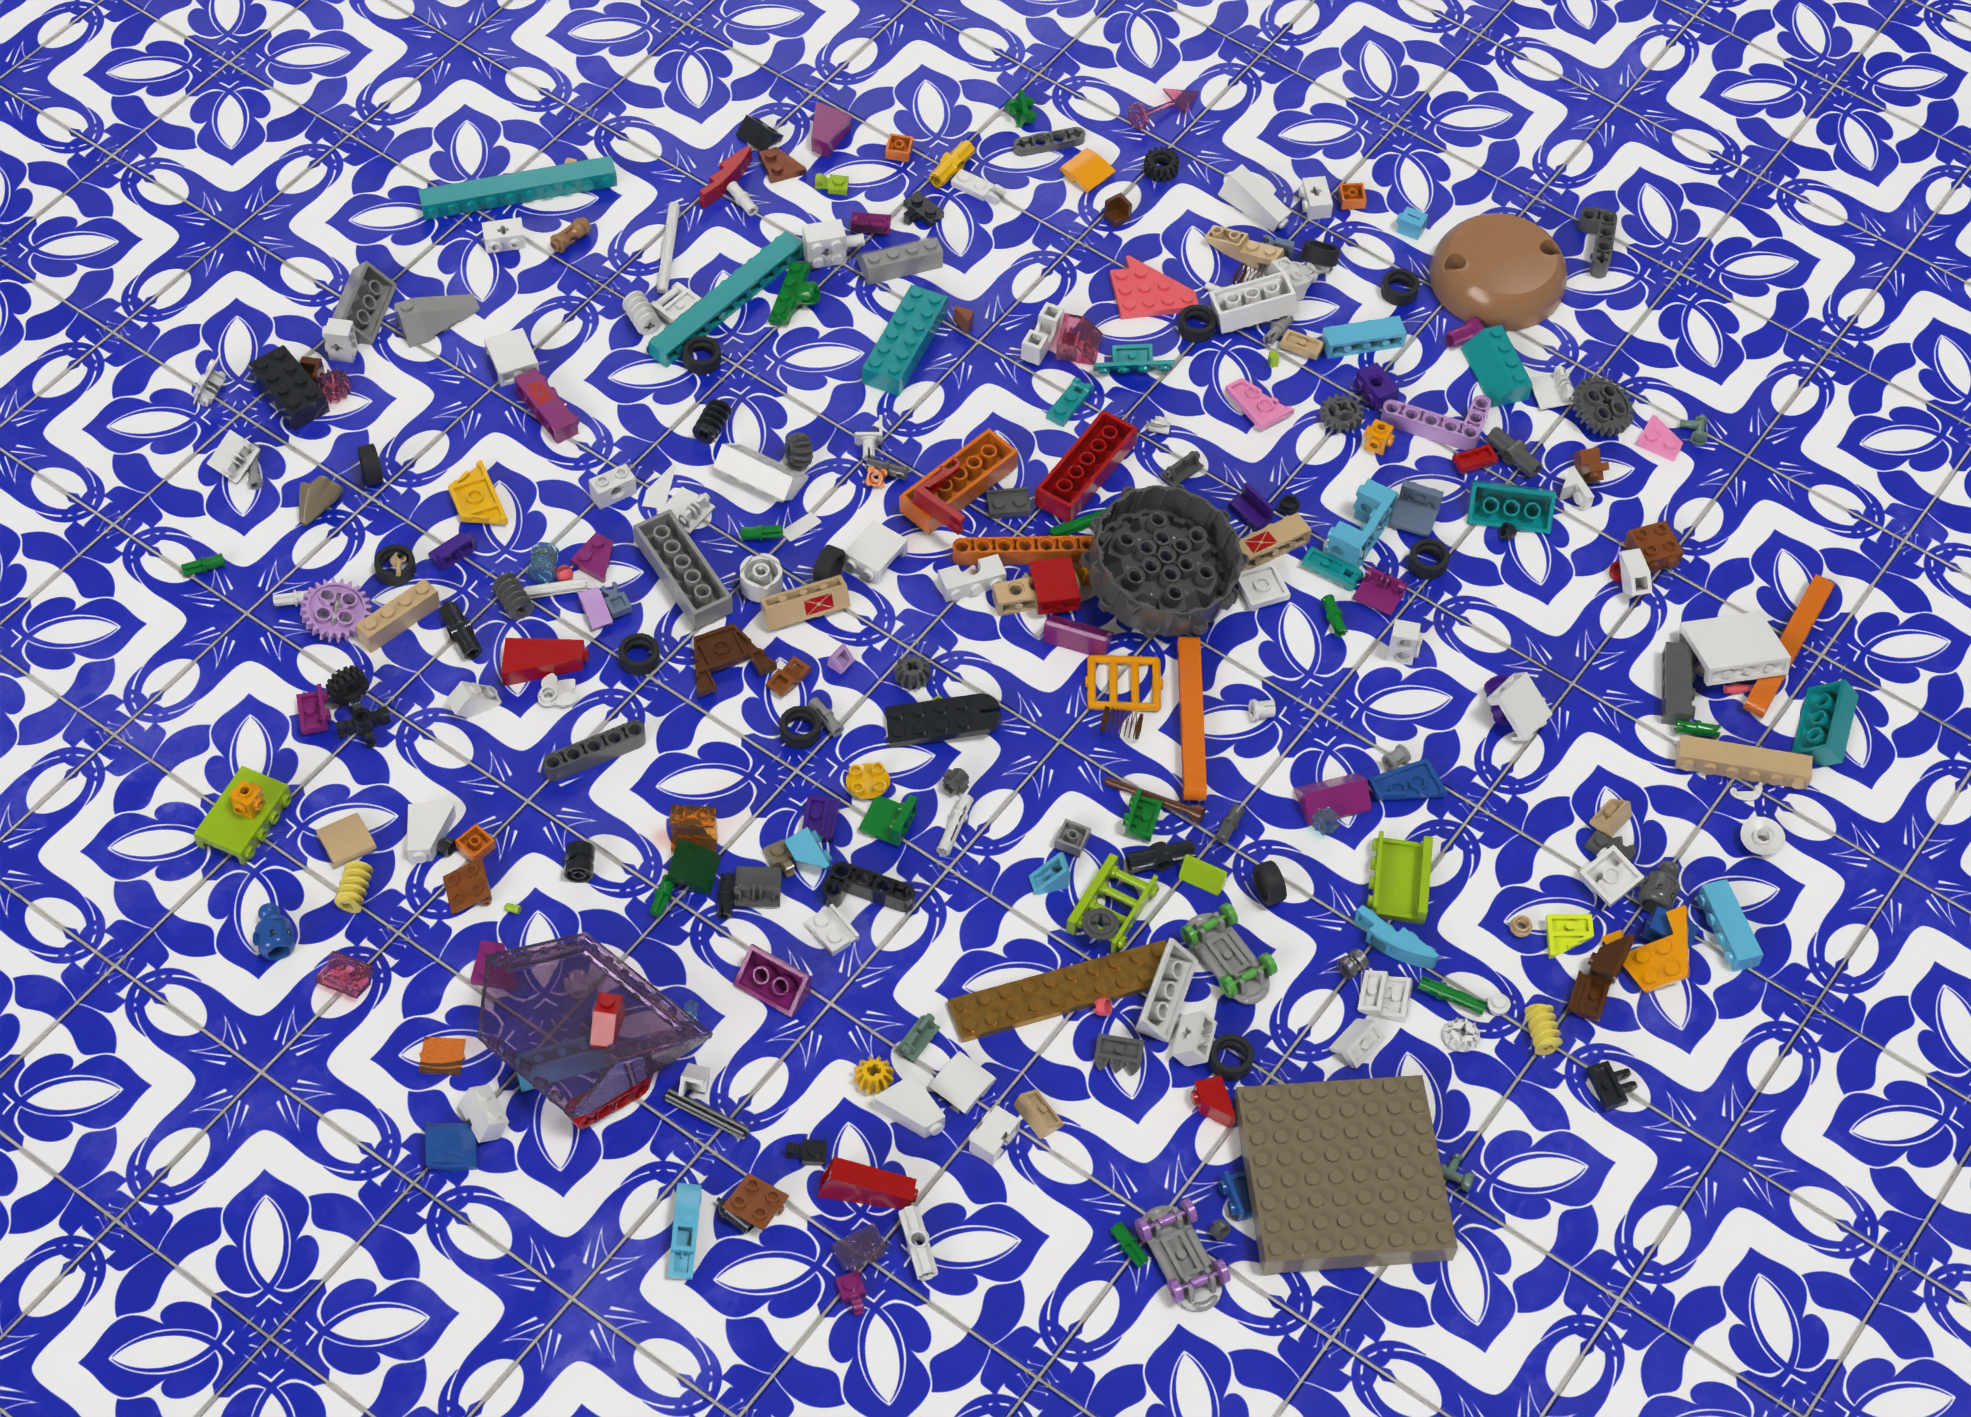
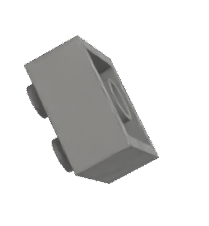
(1072, 837)

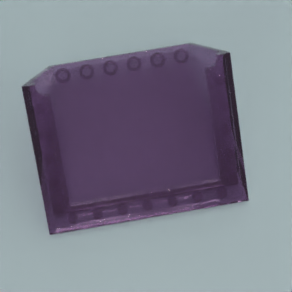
(541, 1016)

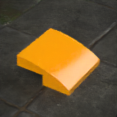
(1087, 170)

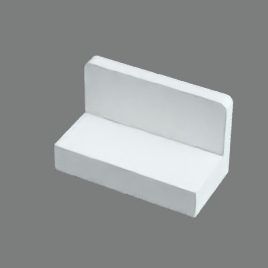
(1358, 1041)

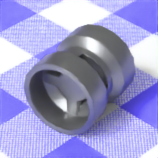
(1353, 963)

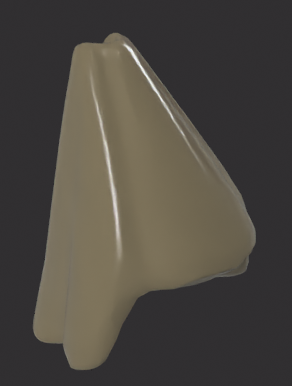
(316, 498)

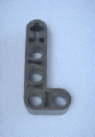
(1603, 225)

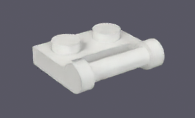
(678, 305)

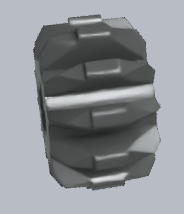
(798, 450)
(912, 672)

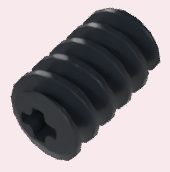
(711, 421)

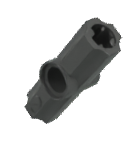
(1514, 452)

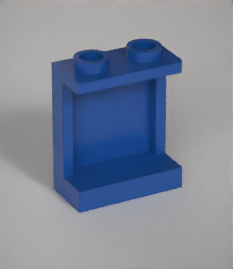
(1237, 1192)

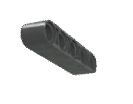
(564, 759)

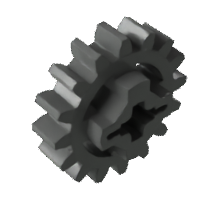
(1341, 413)

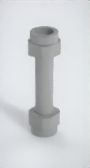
(254, 478)

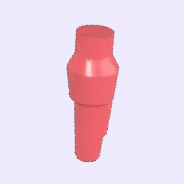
(1737, 688)

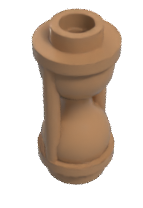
(577, 229)

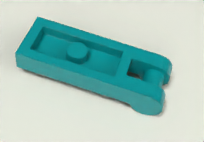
(1069, 402)
(1332, 568)

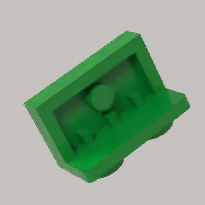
(1142, 817)

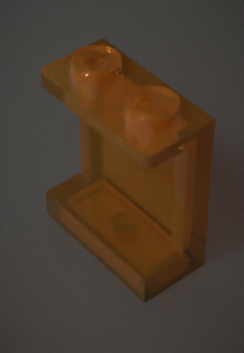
(695, 825)

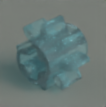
(1325, 821)

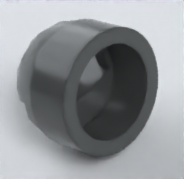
(1220, 1229)

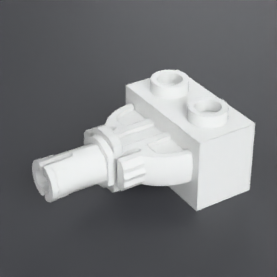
(1299, 273)

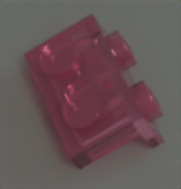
(345, 975)

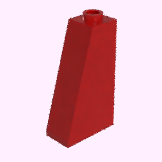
(535, 658)
(866, 1185)

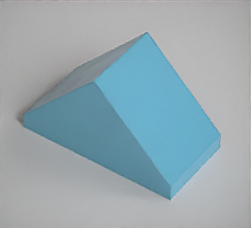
(1051, 876)

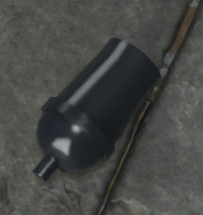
(741, 1224)

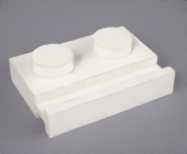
(832, 929)

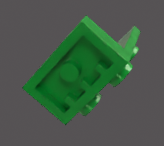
(889, 819)

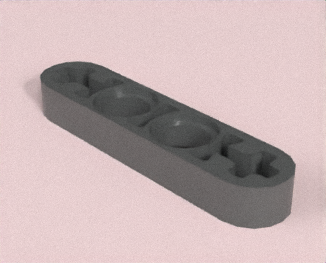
(1048, 139)

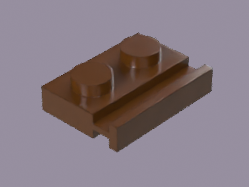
(1589, 996)

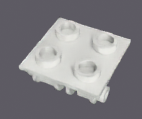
(209, 384)
(1553, 389)
(233, 456)
(689, 508)

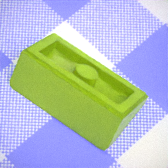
(1203, 875)

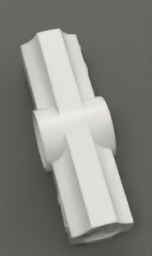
(920, 1254)

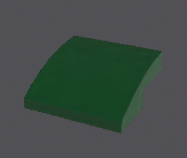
(693, 866)

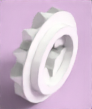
(1452, 1037)

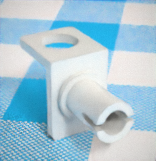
(869, 440)

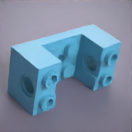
(1373, 508)

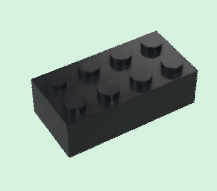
(289, 387)

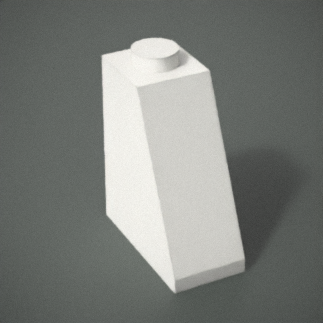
(426, 827)
(911, 1107)

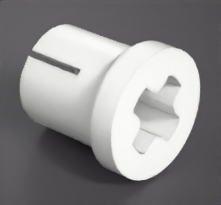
(1261, 709)

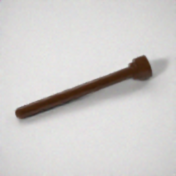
(1195, 812)

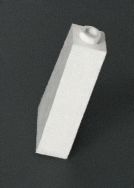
(1254, 199)

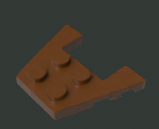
(724, 649)

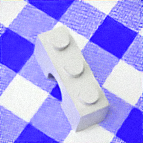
(1039, 341)
(957, 585)

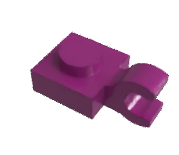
(852, 1289)

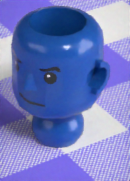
(273, 933)

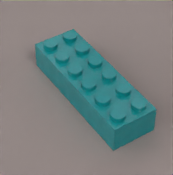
(905, 340)

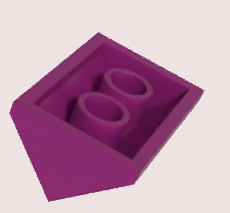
(1076, 636)
(1344, 794)
(773, 981)

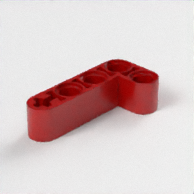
(613, 1105)

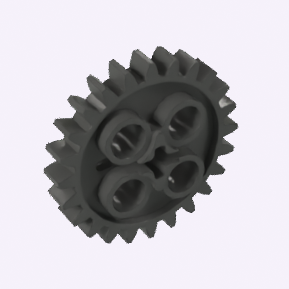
(1602, 406)

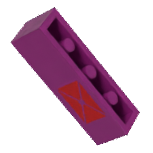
(546, 405)

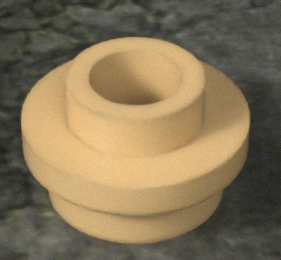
(1523, 921)

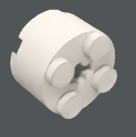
(760, 576)

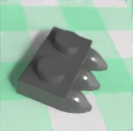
(1600, 840)
(1119, 1050)

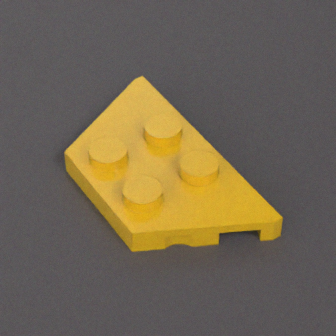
(477, 498)

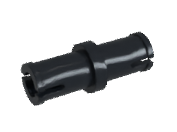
(725, 895)

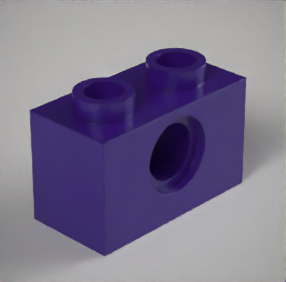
(1375, 385)

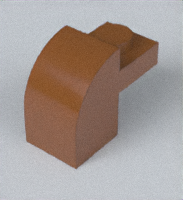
(1589, 464)

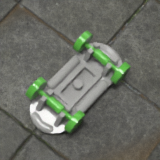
(1228, 956)

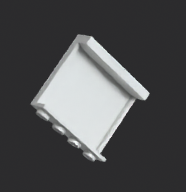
(1736, 648)

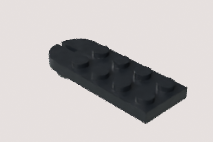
(942, 719)

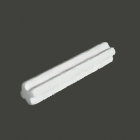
(556, 588)

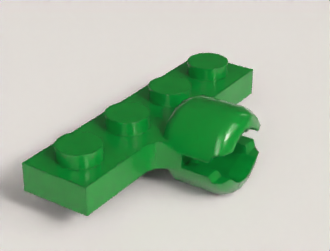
(793, 292)

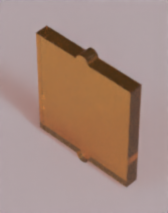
(442, 1056)

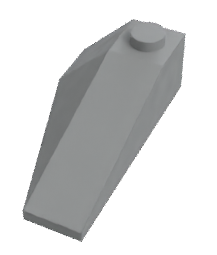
(427, 316)

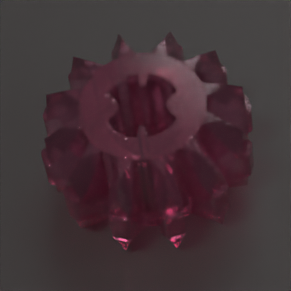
(334, 384)

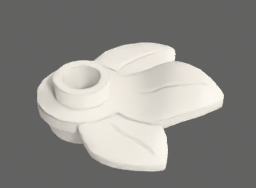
(559, 691)

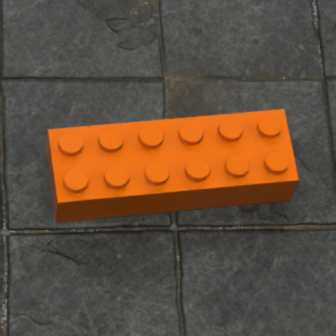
(982, 465)

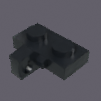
(921, 209)

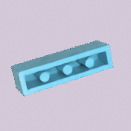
(1363, 337)
(1729, 925)

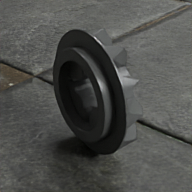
(1108, 919)

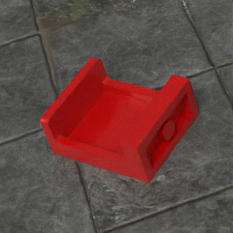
(1055, 585)

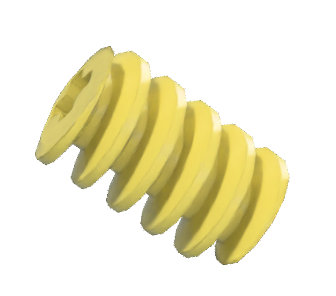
(353, 886)
(1543, 1028)

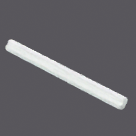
(668, 248)

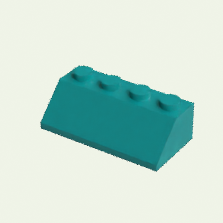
(1497, 367)
(1519, 505)
(1826, 722)

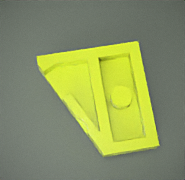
(1567, 932)

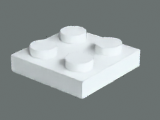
(1263, 586)

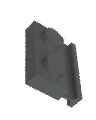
(1008, 502)

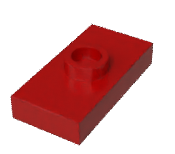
(1475, 459)

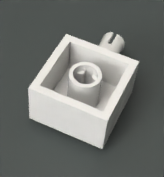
(827, 243)

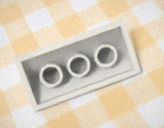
(1167, 992)

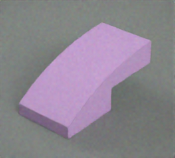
(595, 608)

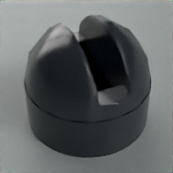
(1507, 531)
(446, 846)

